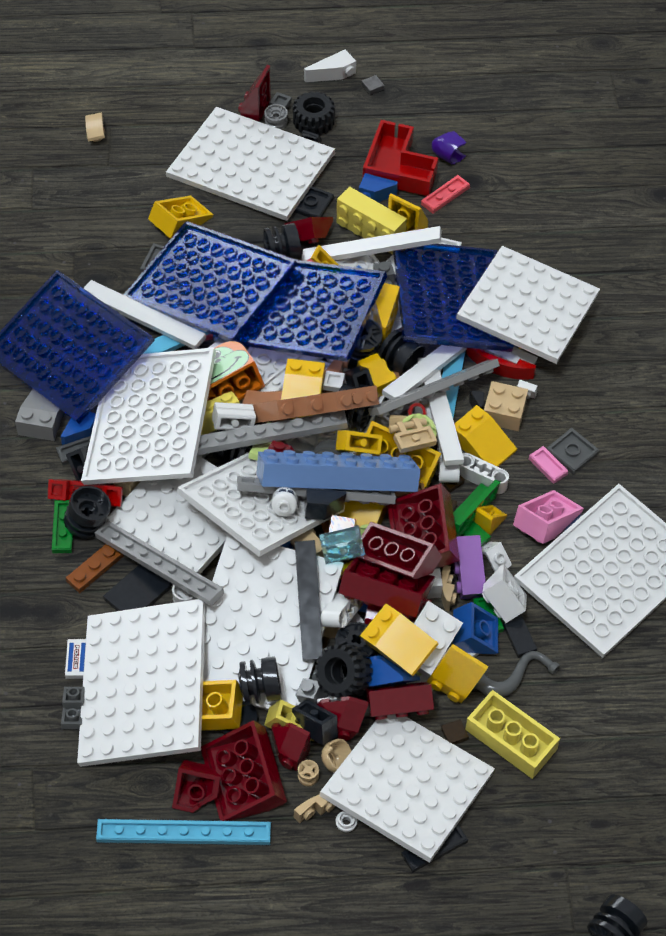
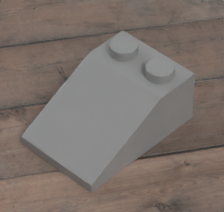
(38, 418)

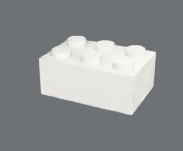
(441, 628)

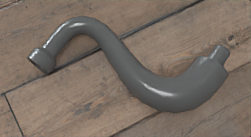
(508, 686)

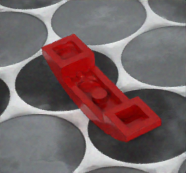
(522, 370)
(63, 489)

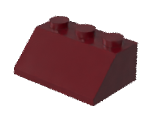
(399, 700)

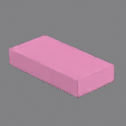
(548, 464)

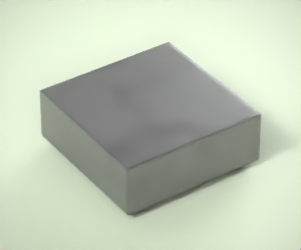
(372, 84)

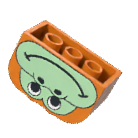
(234, 371)

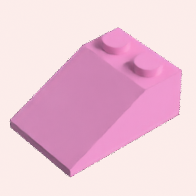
(546, 516)

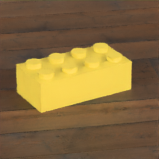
(366, 216)
(512, 734)

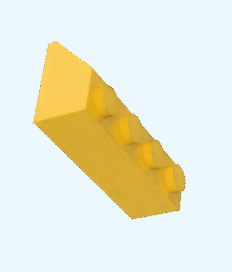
(425, 458)

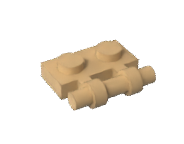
(413, 439)

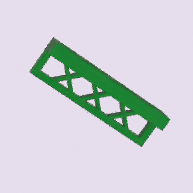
(465, 513)

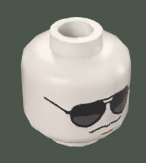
(284, 501)

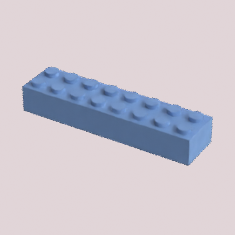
(337, 471)

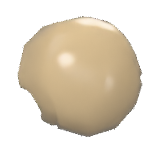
(335, 753)

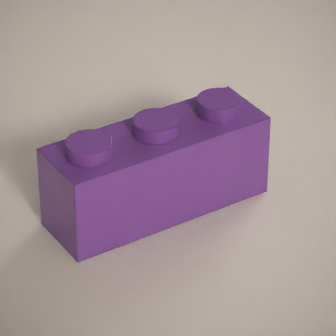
(470, 567)

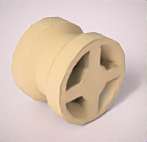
(310, 768)

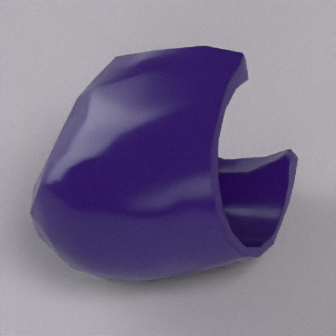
(447, 147)

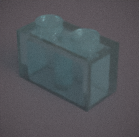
(342, 544)

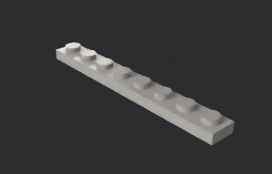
(428, 390)
(272, 431)
(250, 484)
(159, 563)

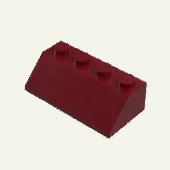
(399, 551)

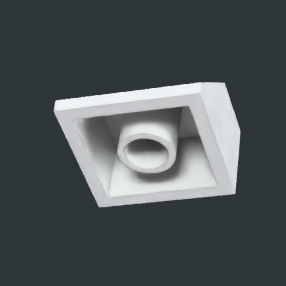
(505, 594)

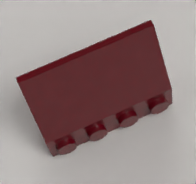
(429, 518)
(382, 586)
(247, 772)

